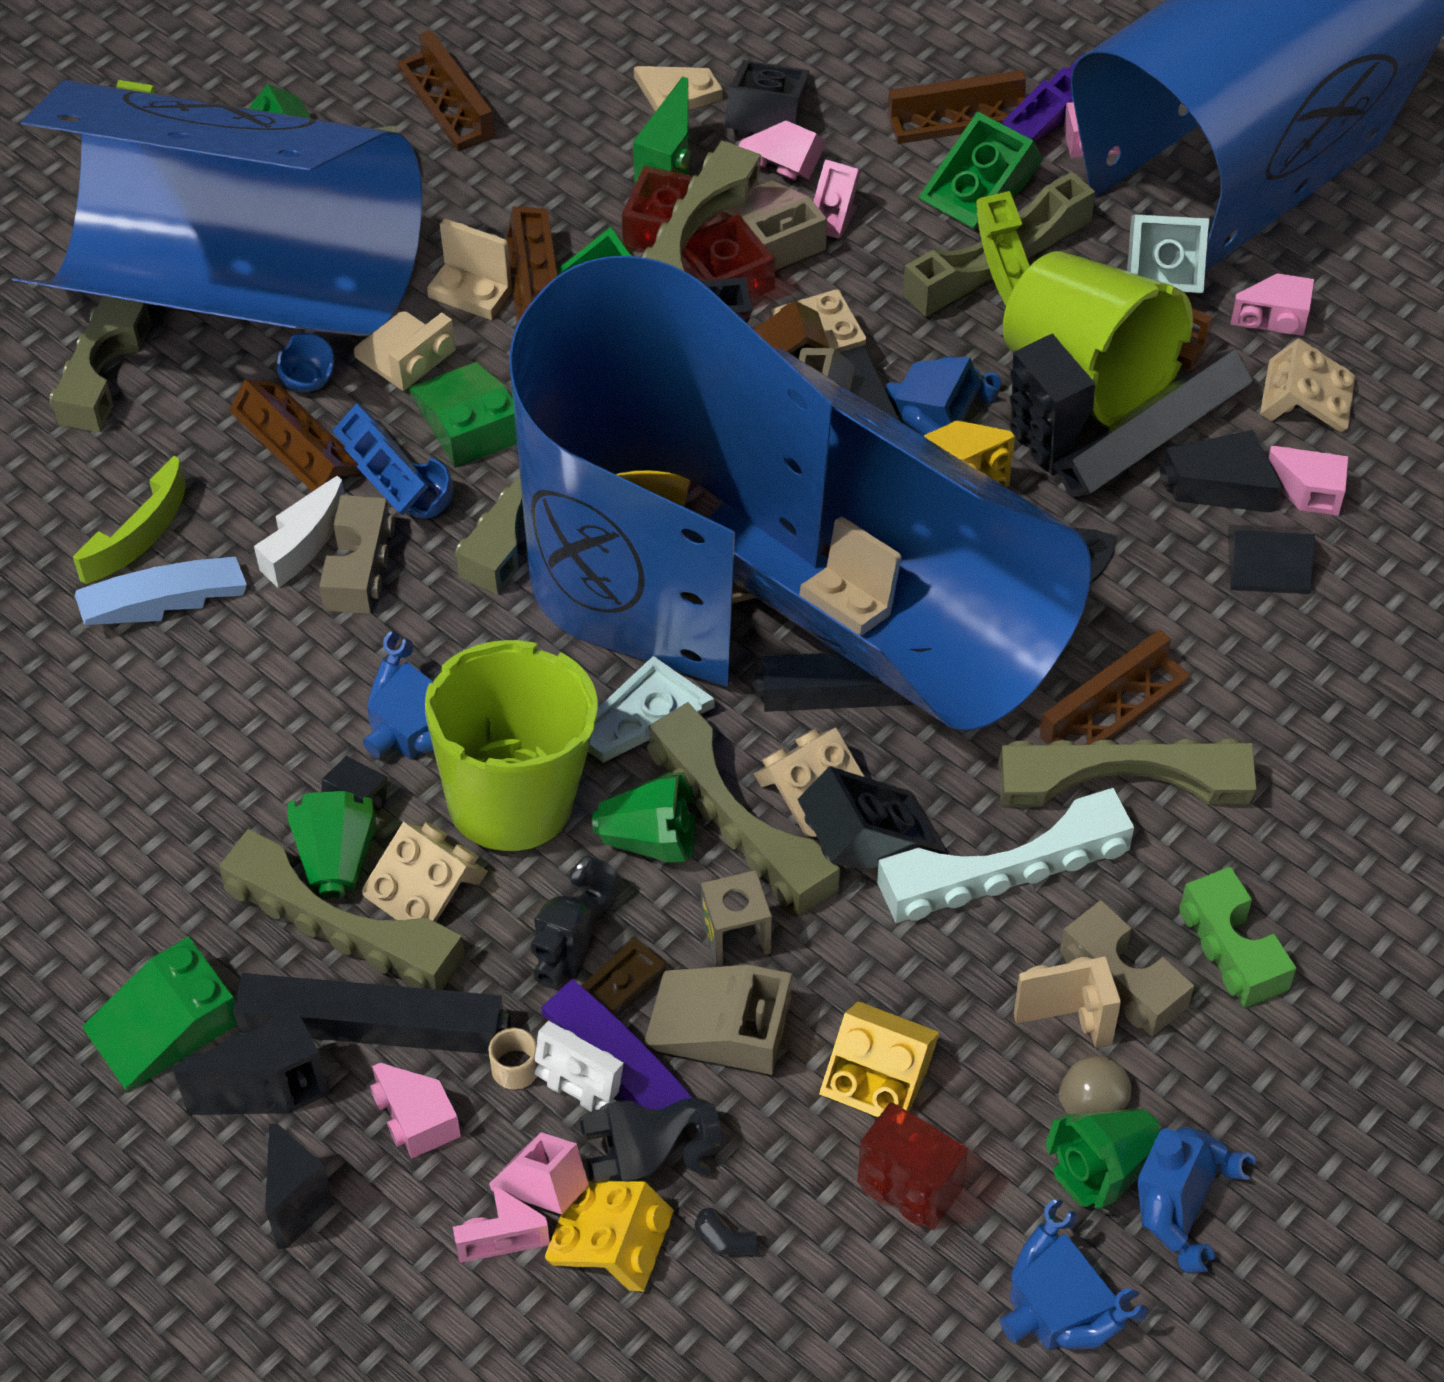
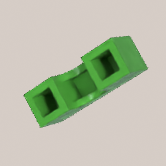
(1248, 967)

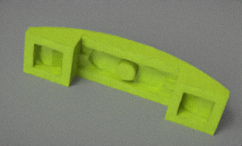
(1001, 244)
(107, 554)

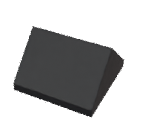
(1270, 559)
(294, 1187)

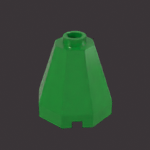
(650, 819)
(332, 839)
(1101, 1152)

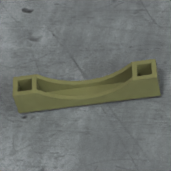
(723, 183)
(947, 275)
(491, 550)
(1212, 772)
(789, 863)
(412, 949)

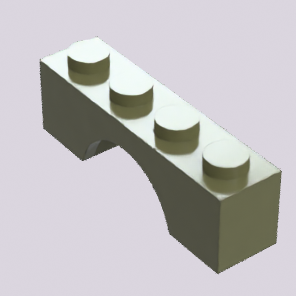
(82, 395)

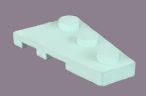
(639, 702)

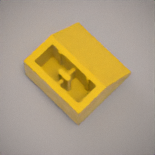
(979, 446)
(878, 1060)

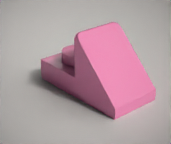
(836, 195)
(513, 1231)

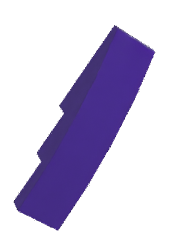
(1043, 106)
(643, 1075)

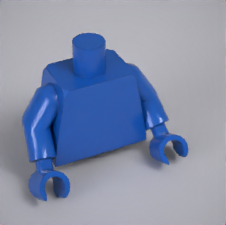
(940, 392)
(398, 705)
(1176, 1184)
(1062, 1293)

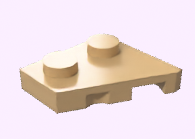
(659, 81)

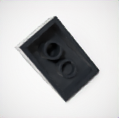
(764, 96)
(864, 819)

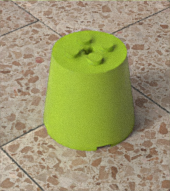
(1109, 320)
(510, 740)

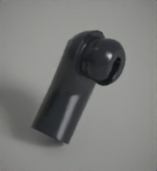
(720, 1237)

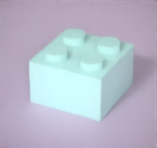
(1169, 250)

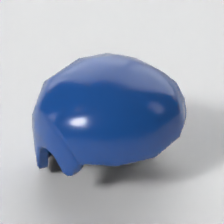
(306, 362)
(437, 495)

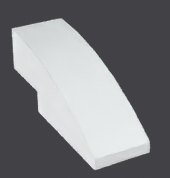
(300, 533)

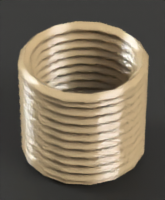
(513, 1040)

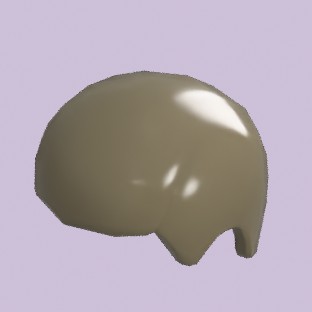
(1095, 1085)

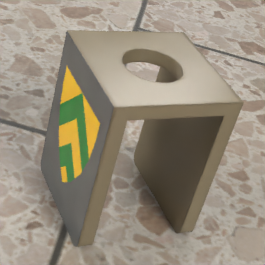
(718, 918)

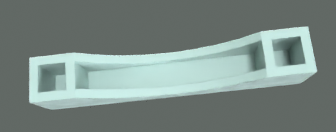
(929, 881)

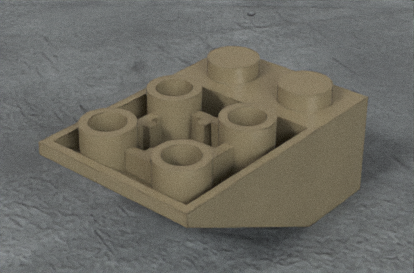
(783, 222)
(722, 1015)

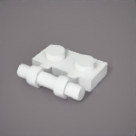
(576, 1067)

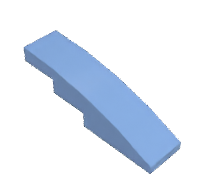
(149, 592)

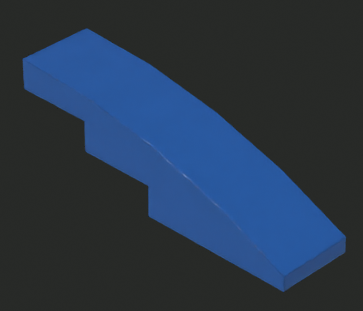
(380, 459)

